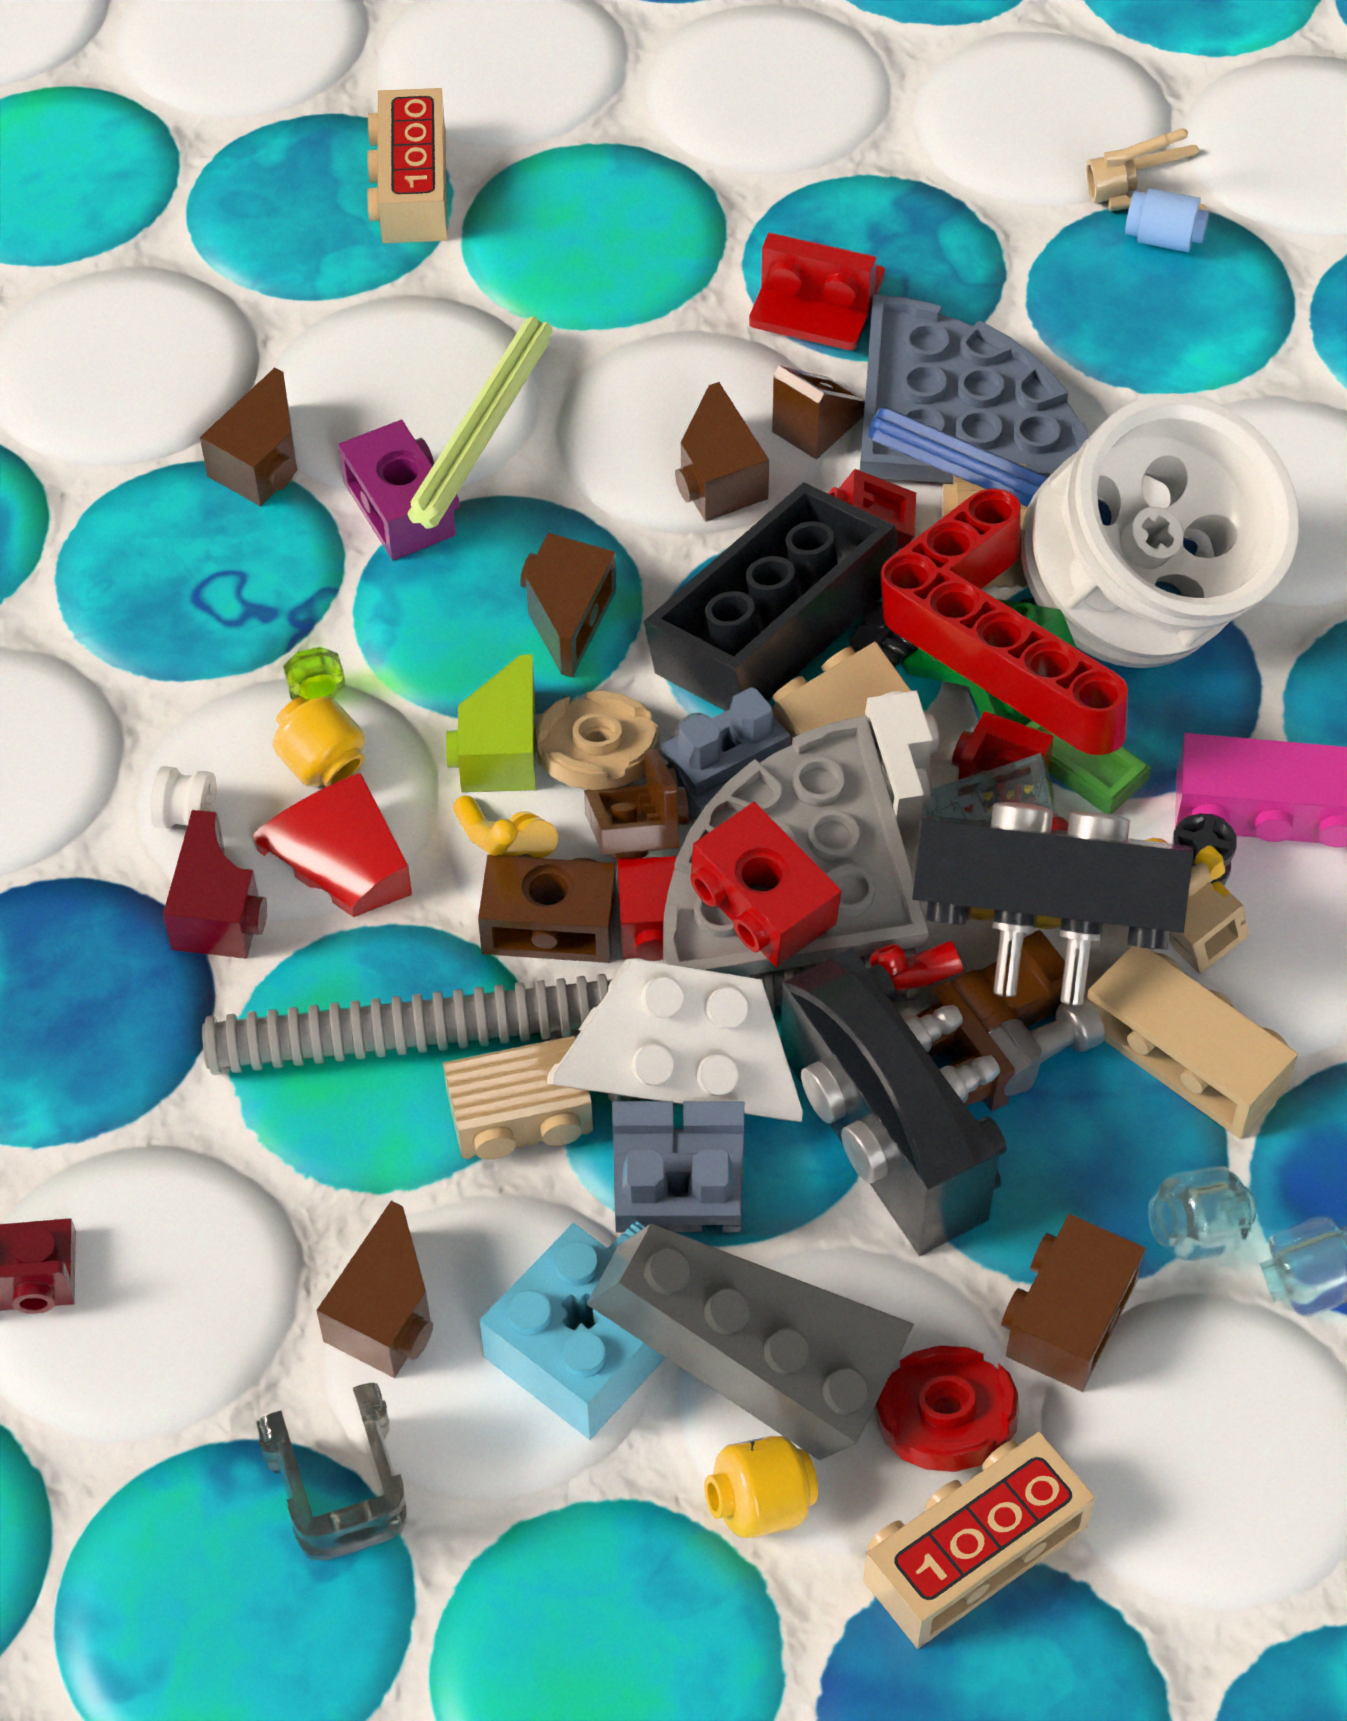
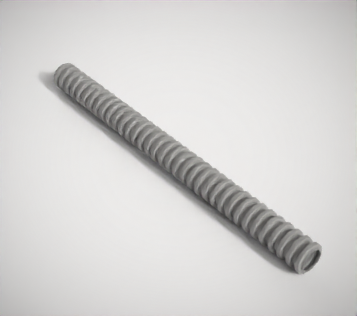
(424, 1022)

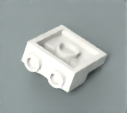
(904, 747)

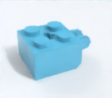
(559, 1344)

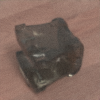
(355, 1525)

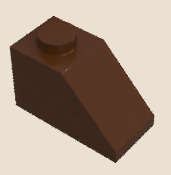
(253, 442)
(721, 459)
(568, 595)
(380, 1299)

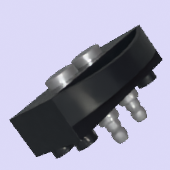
(890, 1100)

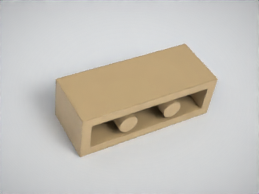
(1192, 1039)

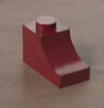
(211, 900)

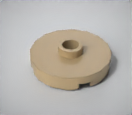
(596, 740)

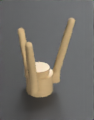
(1116, 174)

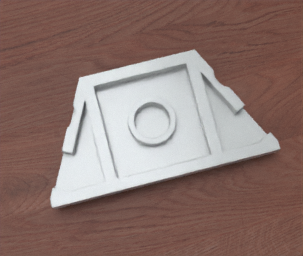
(682, 1039)

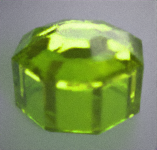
(314, 674)

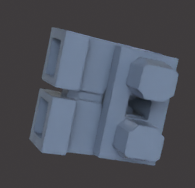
(719, 747)
(678, 1174)

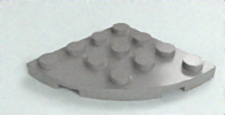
(838, 810)

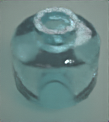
(1202, 1213)
(1308, 1265)

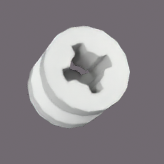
(179, 794)

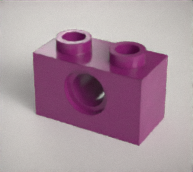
(383, 476)

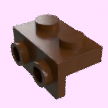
(639, 817)

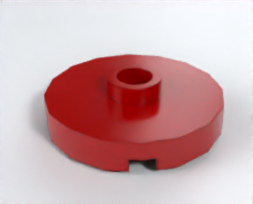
(947, 1408)

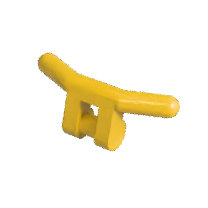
(513, 837)

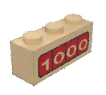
(408, 166)
(976, 1537)

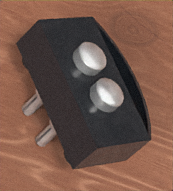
(1073, 875)

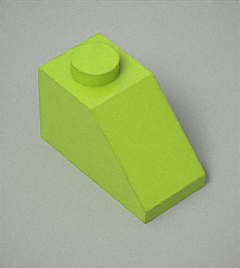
(497, 733)

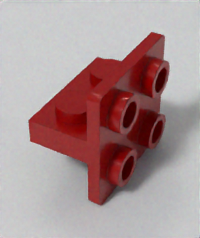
(815, 291)

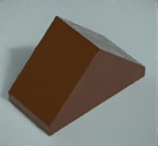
(812, 410)

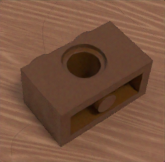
(572, 929)

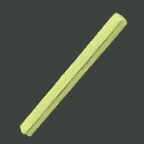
(479, 423)

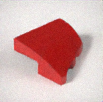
(340, 846)

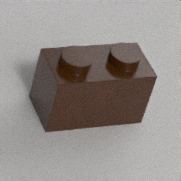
(1073, 1301)

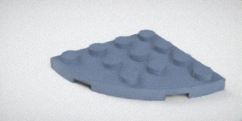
(966, 385)

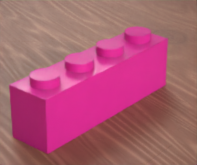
(1265, 787)

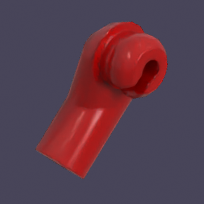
(919, 969)

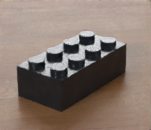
(772, 598)

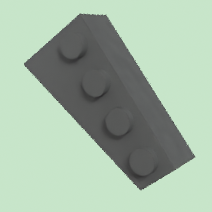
(755, 1335)

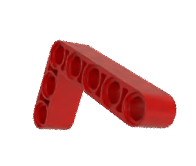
(939, 606)

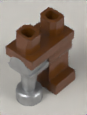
(1000, 1024)

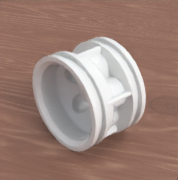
(1104, 576)

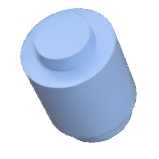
(1166, 219)

